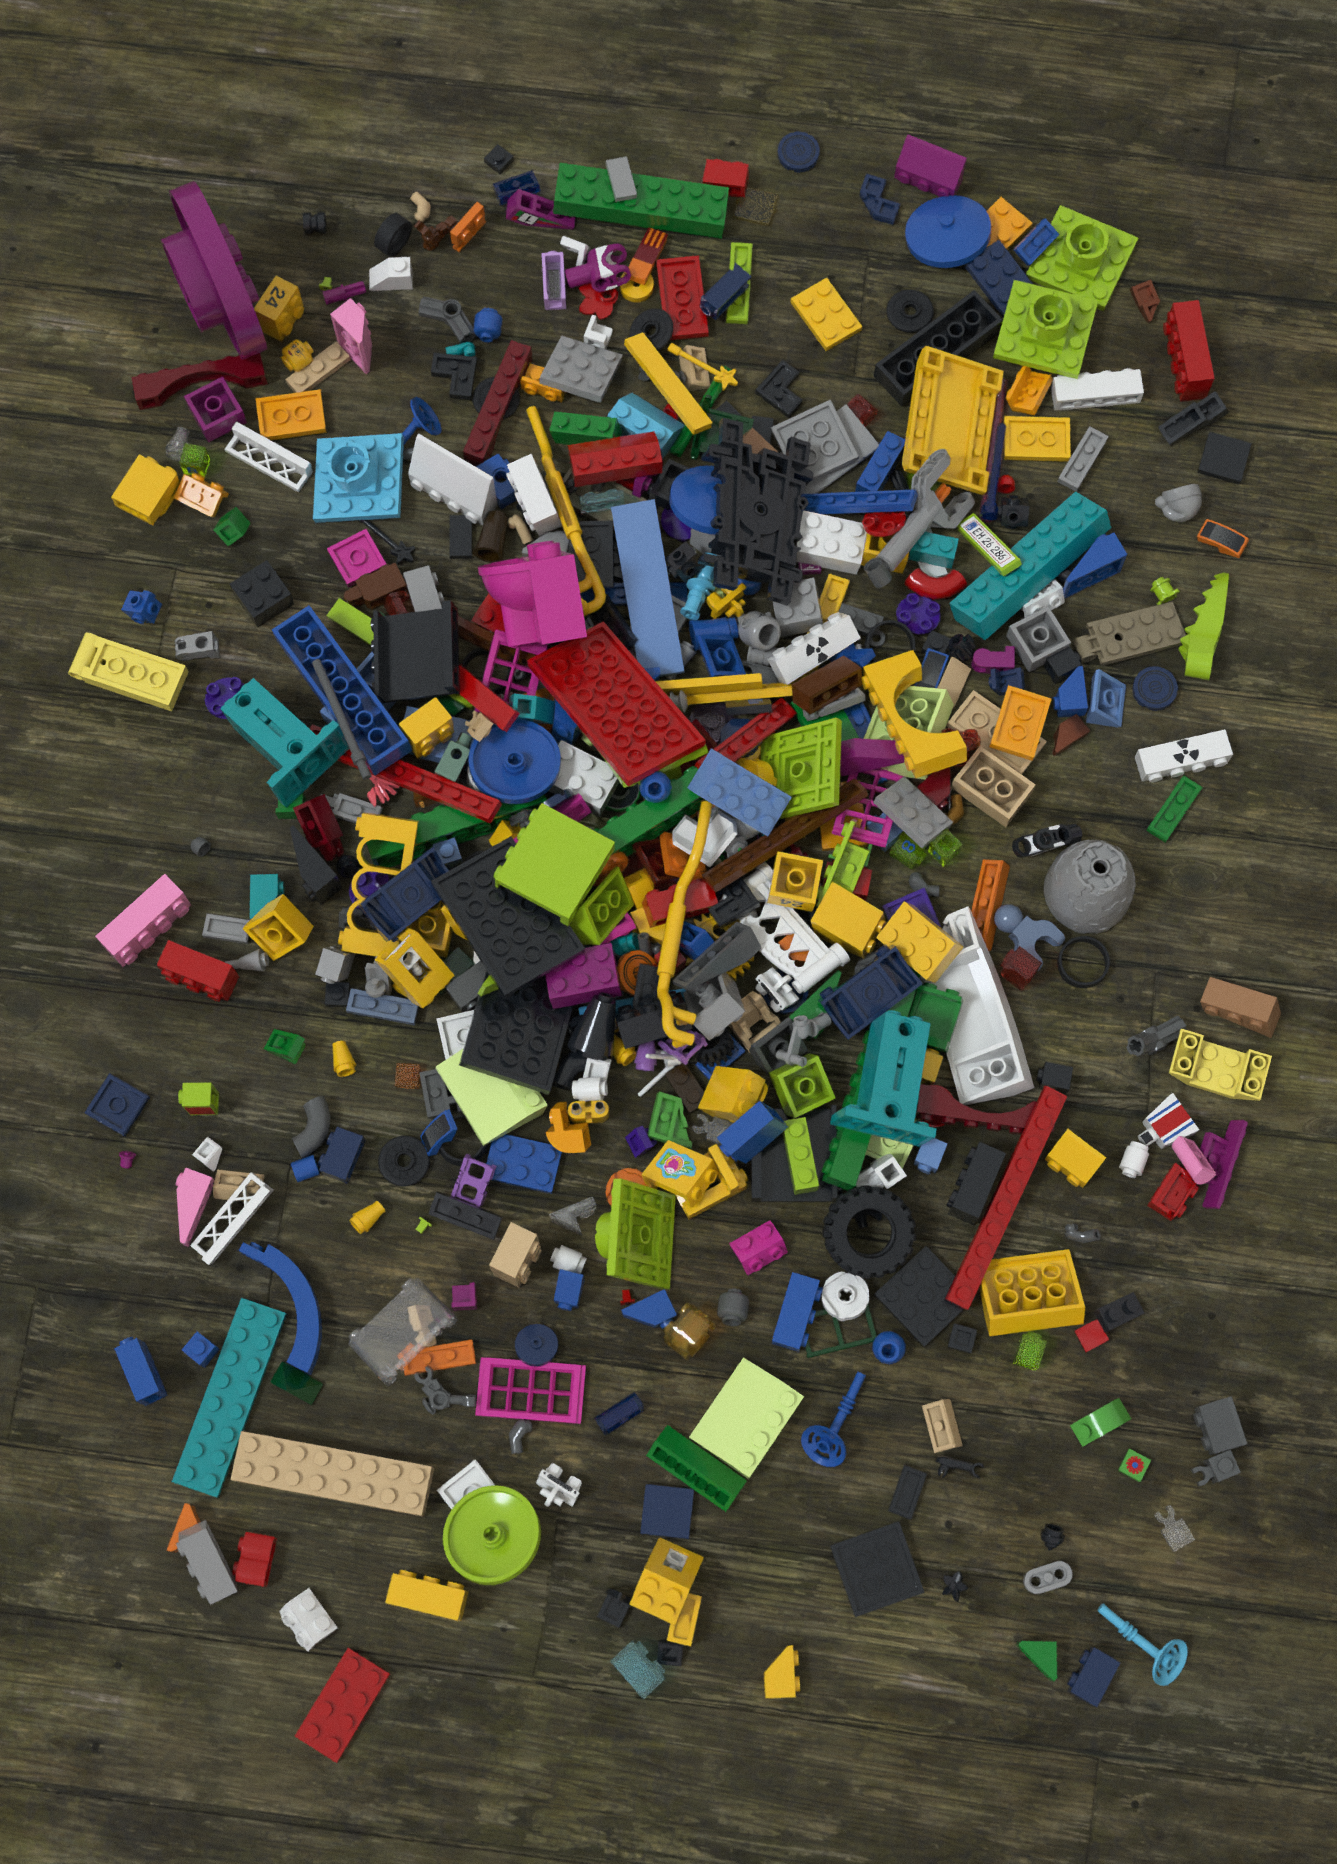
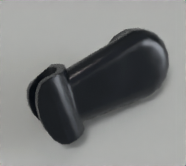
(952, 1463)

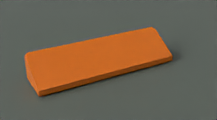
(989, 897)

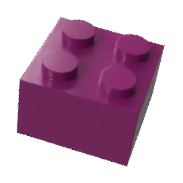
(215, 409)

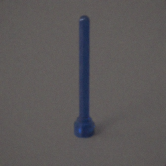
(989, 510)

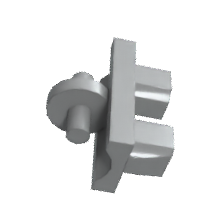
(377, 981)

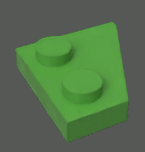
(668, 1121)

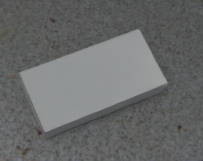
(621, 179)
(225, 928)

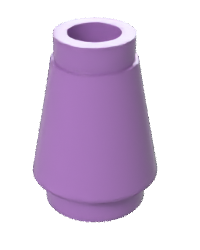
(641, 1061)

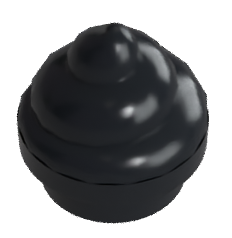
(347, 866)
(1052, 1536)

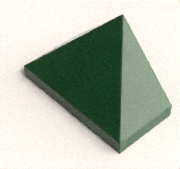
(296, 1383)

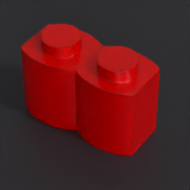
(255, 1559)

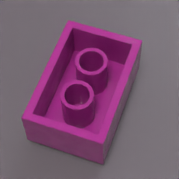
(584, 977)

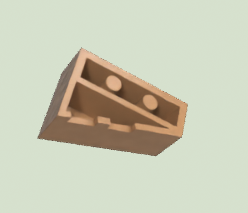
(1242, 1006)

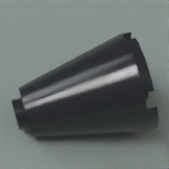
(596, 1029)

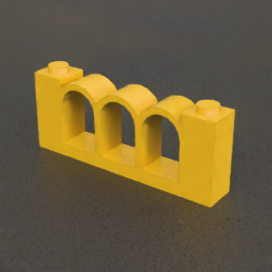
(386, 828)

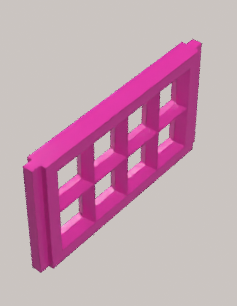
(500, 638)
(859, 833)
(485, 1386)

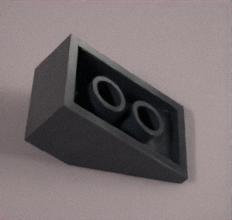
(318, 878)

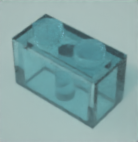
(638, 1669)

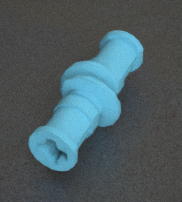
(699, 591)

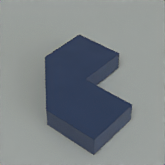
(879, 208)

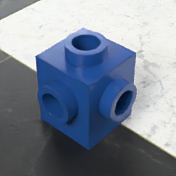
(142, 606)

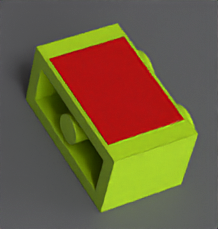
(199, 1098)

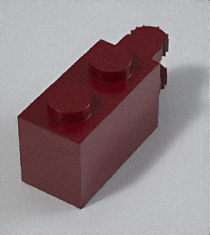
(320, 826)

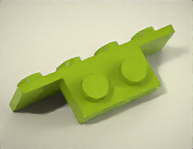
(847, 864)

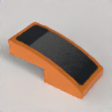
(1223, 537)

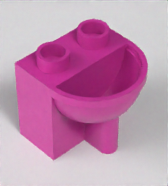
(537, 595)

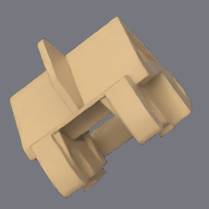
(755, 1010)

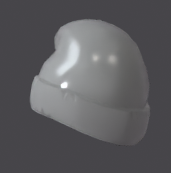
(1180, 503)

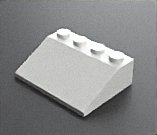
(451, 480)

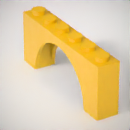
(921, 750)

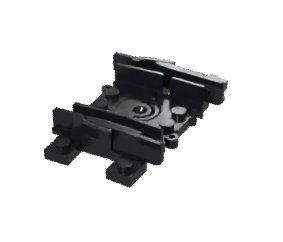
(751, 542)

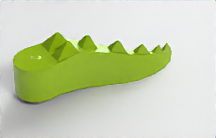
(1204, 635)

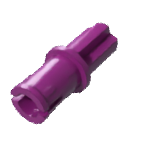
(344, 292)

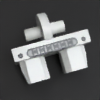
(778, 989)
(555, 1489)

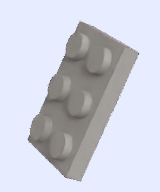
(913, 812)

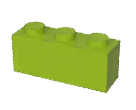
(800, 1156)

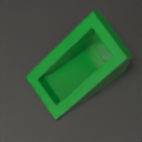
(1042, 1655)

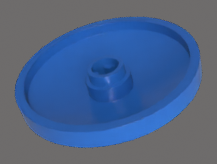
(948, 231)
(694, 498)
(515, 763)

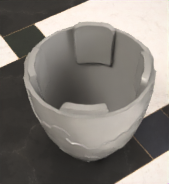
(1083, 897)

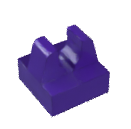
(639, 1141)

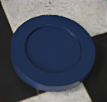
(536, 1345)

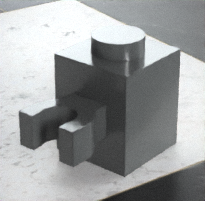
(1218, 1468)

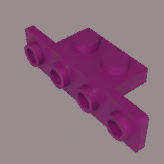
(1222, 1156)

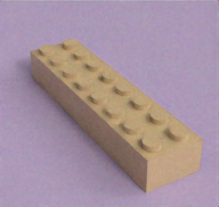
(332, 1474)

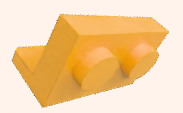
(1028, 391)

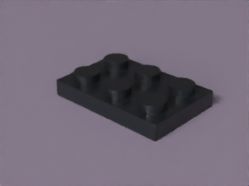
(599, 543)

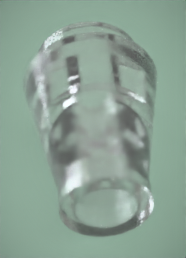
(175, 445)

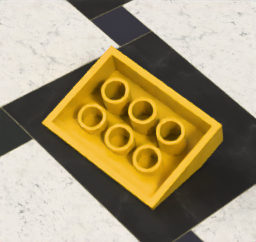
(1031, 1293)

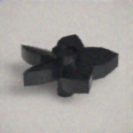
(954, 1585)

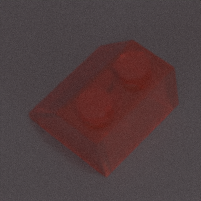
(650, 860)

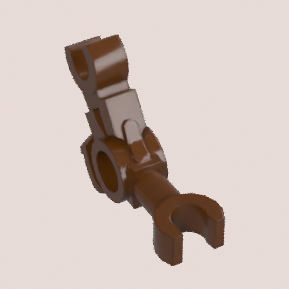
(433, 235)

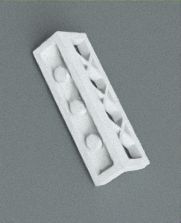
(271, 450)
(234, 1225)

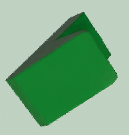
(285, 1045)

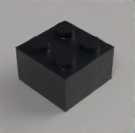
(262, 593)

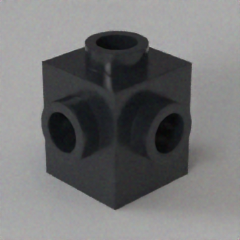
(1013, 511)
(684, 562)

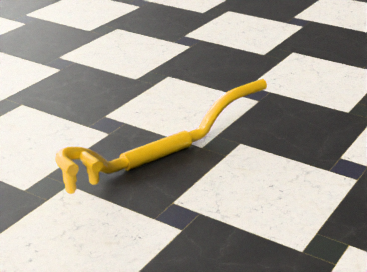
(567, 516)
(672, 938)

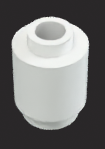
(589, 1089)
(1134, 1159)
(568, 1259)

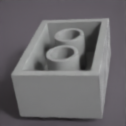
(715, 1005)

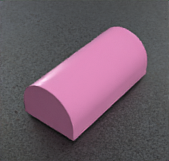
(1193, 1160)

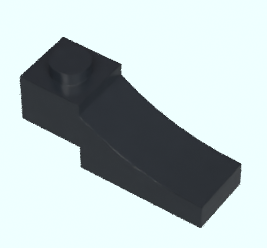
(1194, 418)

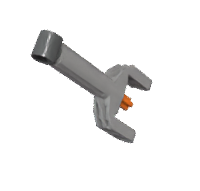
(927, 513)

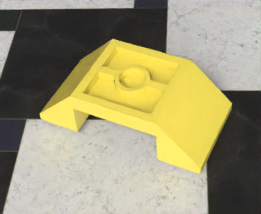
(1219, 1068)

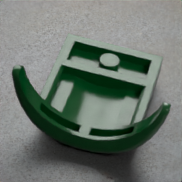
(711, 436)

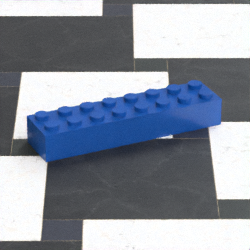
(376, 733)

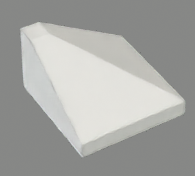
(208, 1153)

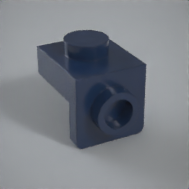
(1000, 680)

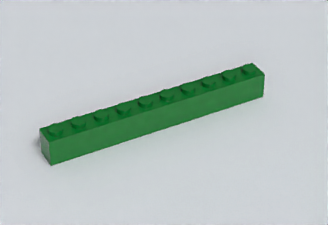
(849, 1145)

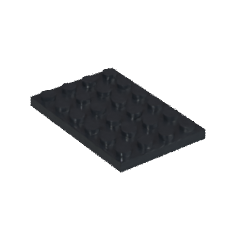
(506, 931)
(517, 1036)

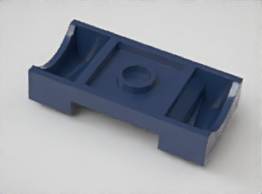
(404, 896)
(869, 991)

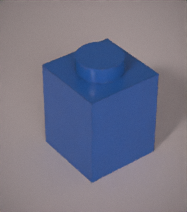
(200, 1349)

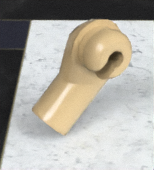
(423, 208)
(522, 529)

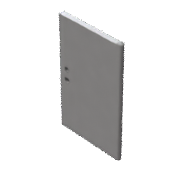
(862, 441)

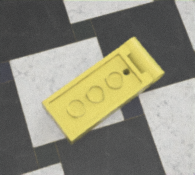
(128, 671)

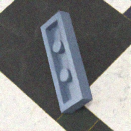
(382, 1007)

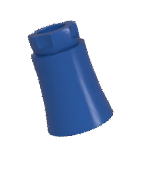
(718, 627)

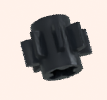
(961, 647)

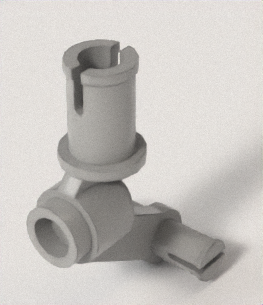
(802, 1029)

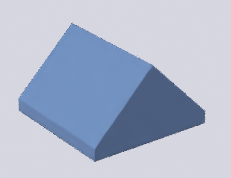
(1105, 700)

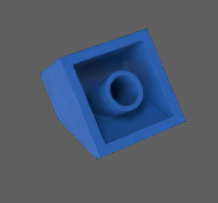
(720, 655)

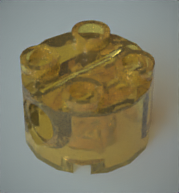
(689, 1331)

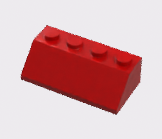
(615, 459)

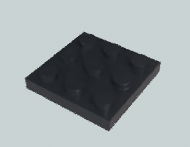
(918, 1296)
(876, 1569)

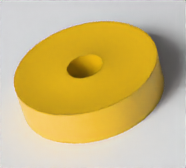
(639, 293)

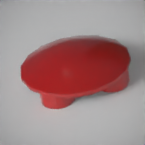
(883, 523)

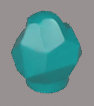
(625, 943)

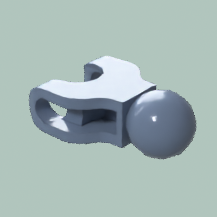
(1026, 931)

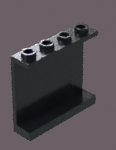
(416, 654)
(771, 1170)

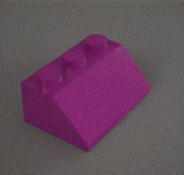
(930, 167)

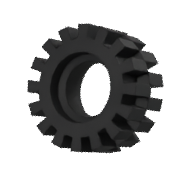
(715, 1054)

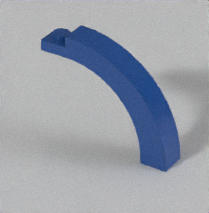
(309, 1323)

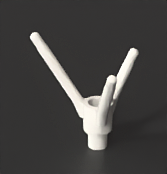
(670, 1063)

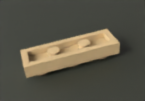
(321, 368)

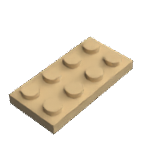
(982, 716)

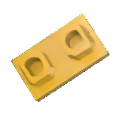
(729, 602)

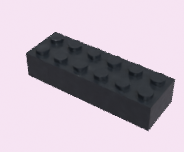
(956, 331)

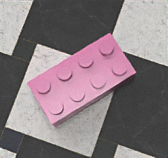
(144, 921)

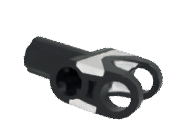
(1047, 839)

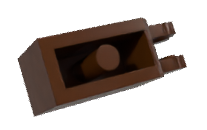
(375, 587)

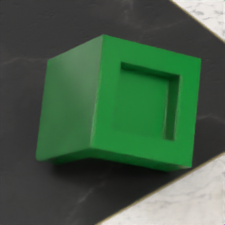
(231, 526)
(288, 813)

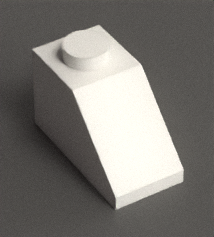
(391, 275)

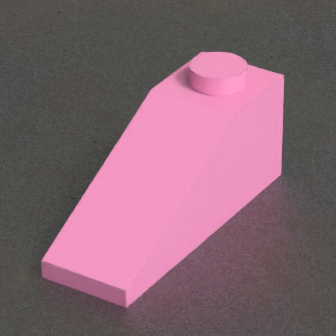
(192, 1198)

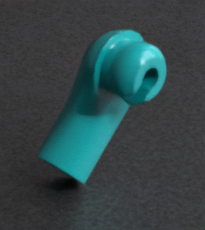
(466, 349)

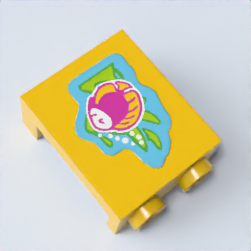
(681, 1172)

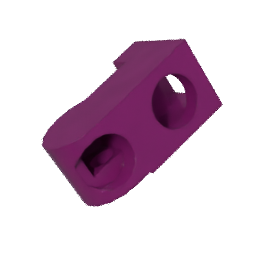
(984, 660)

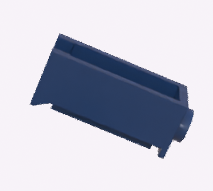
(725, 292)

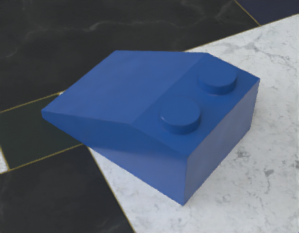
(1099, 563)

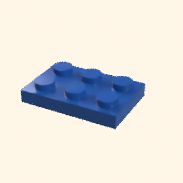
(524, 1163)

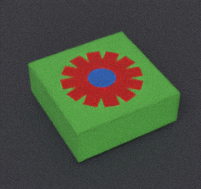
(1134, 1465)

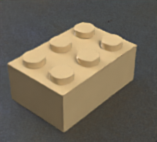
(993, 786)
(515, 1255)

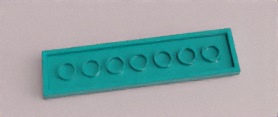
(229, 1398)

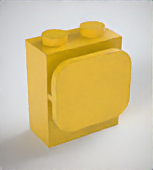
(146, 489)
(732, 1093)

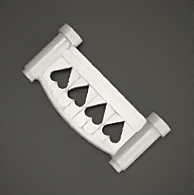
(820, 958)

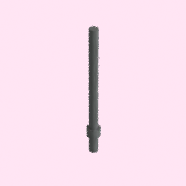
(357, 756)

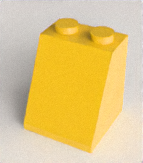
(848, 921)

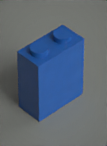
(751, 1132)
(140, 1371)

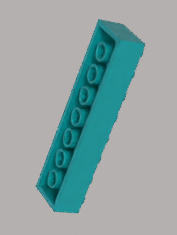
(1043, 556)

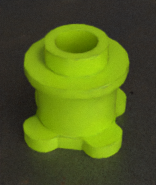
(1164, 590)

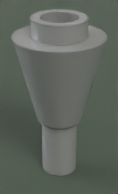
(687, 654)
(253, 961)

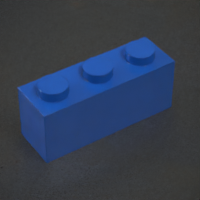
(881, 464)
(797, 1312)

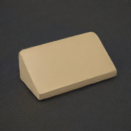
(696, 377)
(954, 678)
(228, 1182)
(942, 1425)

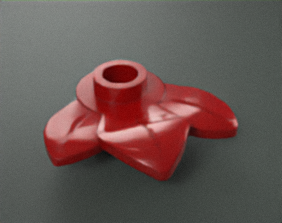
(596, 302)

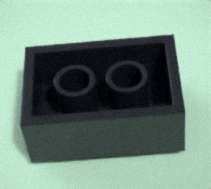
(644, 1021)
(975, 1183)

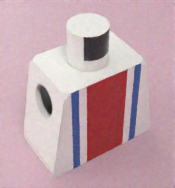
(1167, 1124)

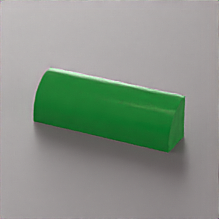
(696, 1468)

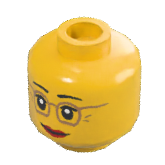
(297, 355)

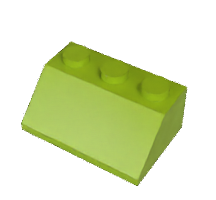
(602, 909)

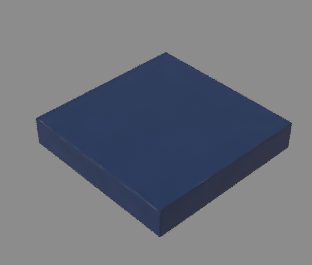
(117, 1105)
(667, 1511)

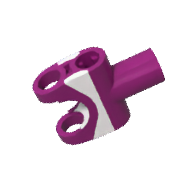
(600, 269)

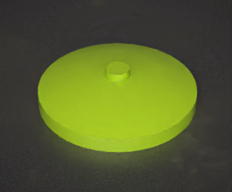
(491, 1535)

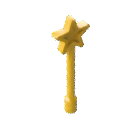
(722, 376)

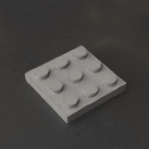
(580, 369)
(828, 438)

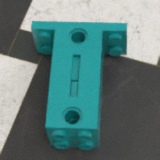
(283, 740)
(891, 1082)

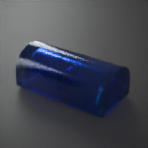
(506, 188)
(619, 1413)

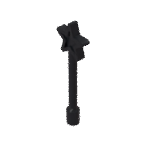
(401, 551)

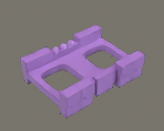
(699, 1040)
(479, 1183)

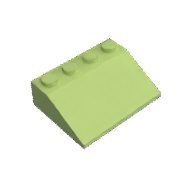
(919, 707)
(489, 1102)
(746, 1417)

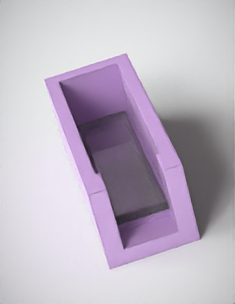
(553, 280)

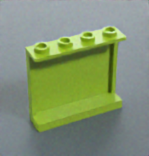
(554, 862)

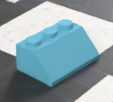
(639, 417)

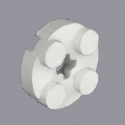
(844, 1309)

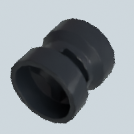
(316, 222)

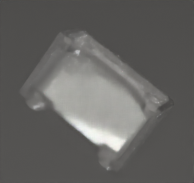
(401, 1330)

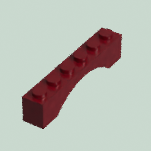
(155, 388)
(486, 428)
(939, 1104)

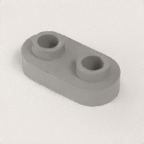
(1047, 1578)

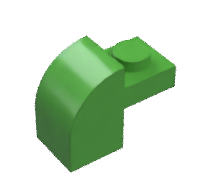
(1100, 1422)

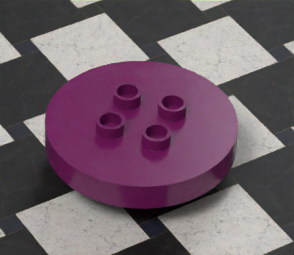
(207, 274)

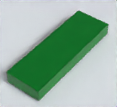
(1174, 808)

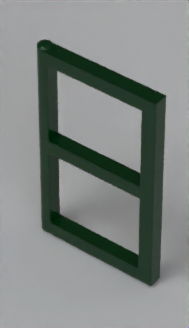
(841, 1346)

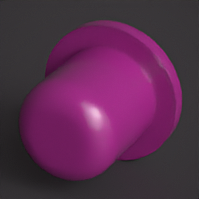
(126, 1159)

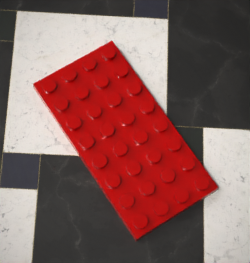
(616, 704)

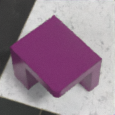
(464, 1297)

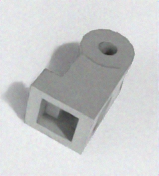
(197, 646)

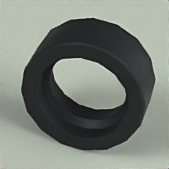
(393, 234)

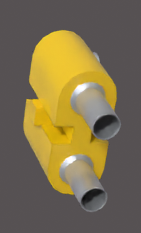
(588, 1112)

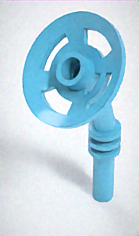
(1162, 1657)

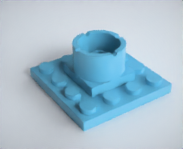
(358, 478)

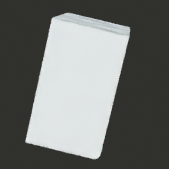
(720, 833)

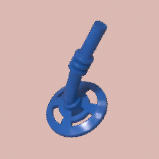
(422, 418)
(831, 1435)

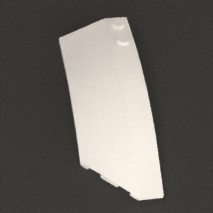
(985, 1045)

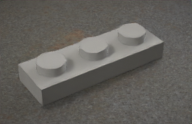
(1082, 459)

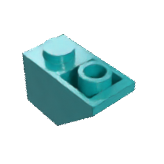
(533, 708)

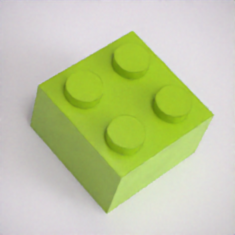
(802, 1087)

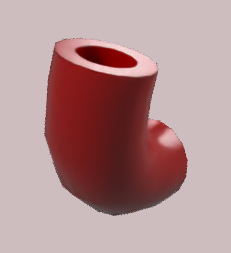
(935, 587)

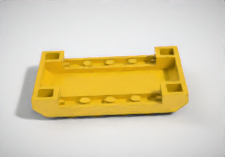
(952, 412)

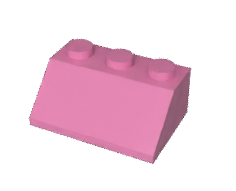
(353, 333)

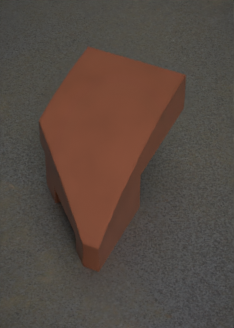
(1145, 299)
(1068, 733)

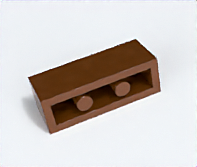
(826, 684)

